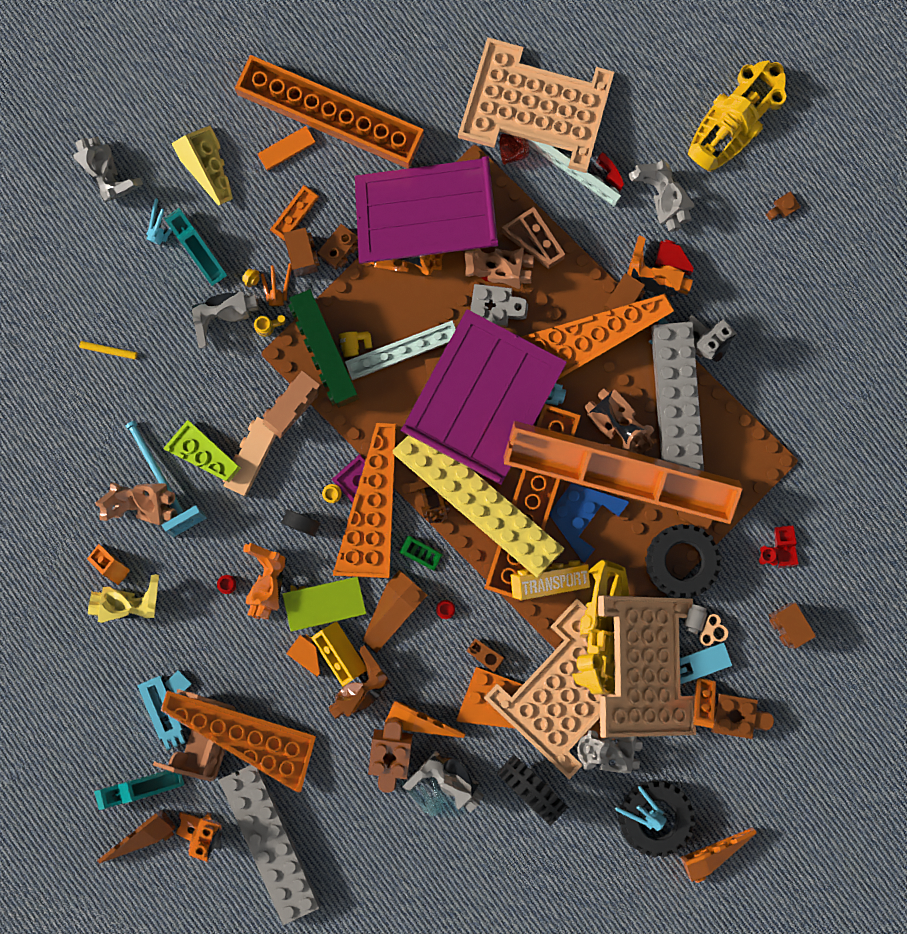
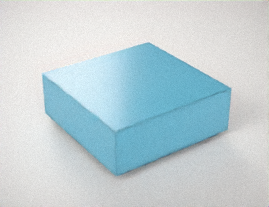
(178, 681)

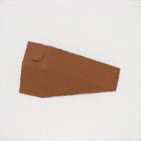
(395, 606)
(150, 832)

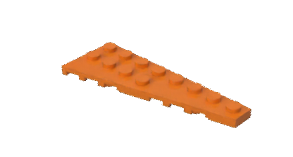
(593, 335)
(368, 533)
(479, 711)
(263, 744)

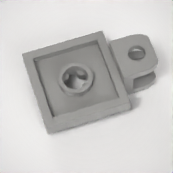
(505, 307)

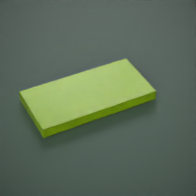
(323, 604)

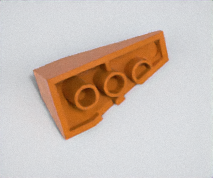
(420, 722)
(709, 858)

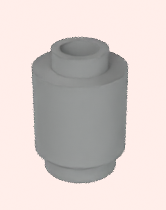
(695, 619)

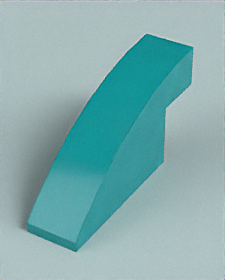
(195, 246)
(137, 788)

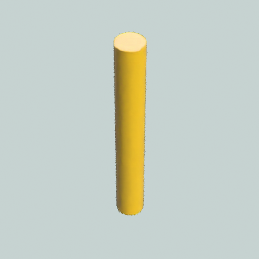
(108, 350)

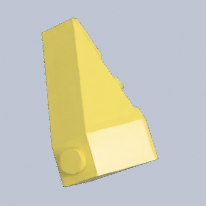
(201, 157)

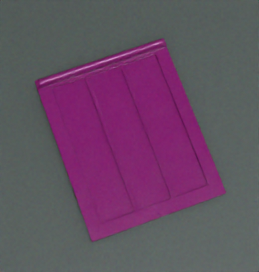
(425, 210)
(478, 393)

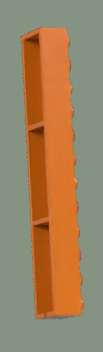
(622, 472)

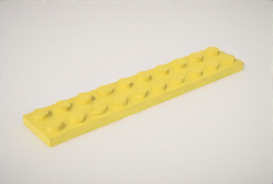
(481, 505)

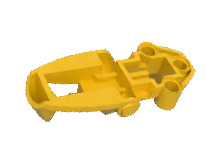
(737, 115)
(598, 664)

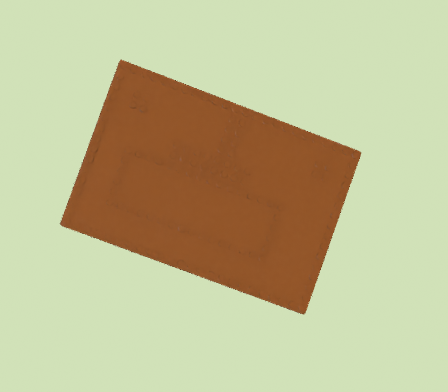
(407, 303)

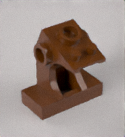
(434, 514)

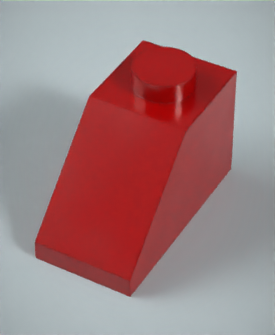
(672, 255)

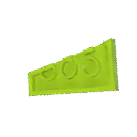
(202, 452)

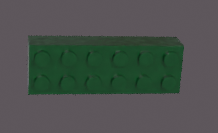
(324, 349)

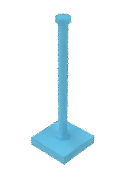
(183, 520)

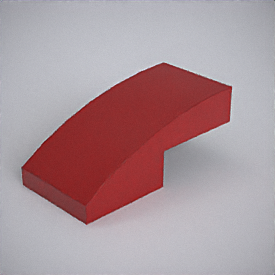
(614, 176)
(786, 543)

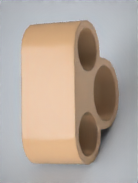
(708, 630)

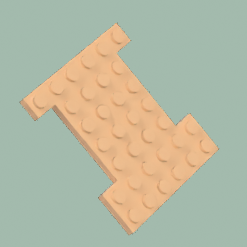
(534, 104)
(646, 669)
(550, 705)

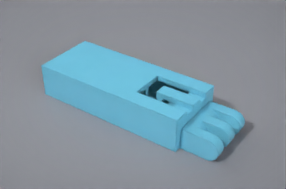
(704, 662)
(153, 695)

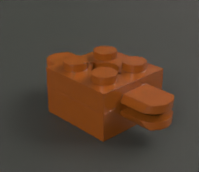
(739, 716)
(390, 754)

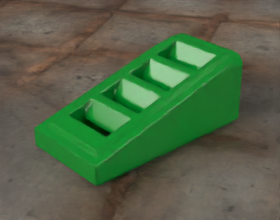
(432, 566)

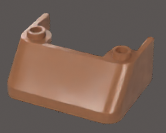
(201, 756)

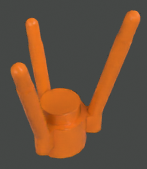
(275, 296)

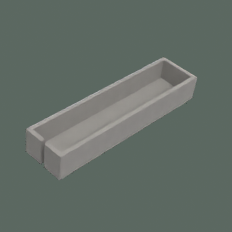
(677, 394)
(270, 843)

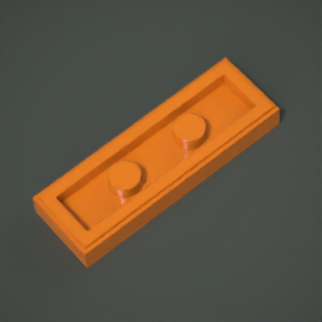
(286, 148)
(295, 212)
(704, 703)

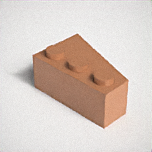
(535, 237)
(291, 404)

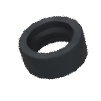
(300, 523)

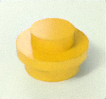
(251, 277)
(332, 493)

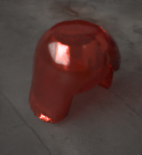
(513, 148)

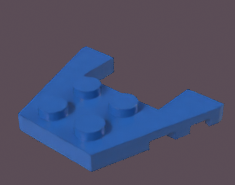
(577, 509)

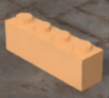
(251, 456)

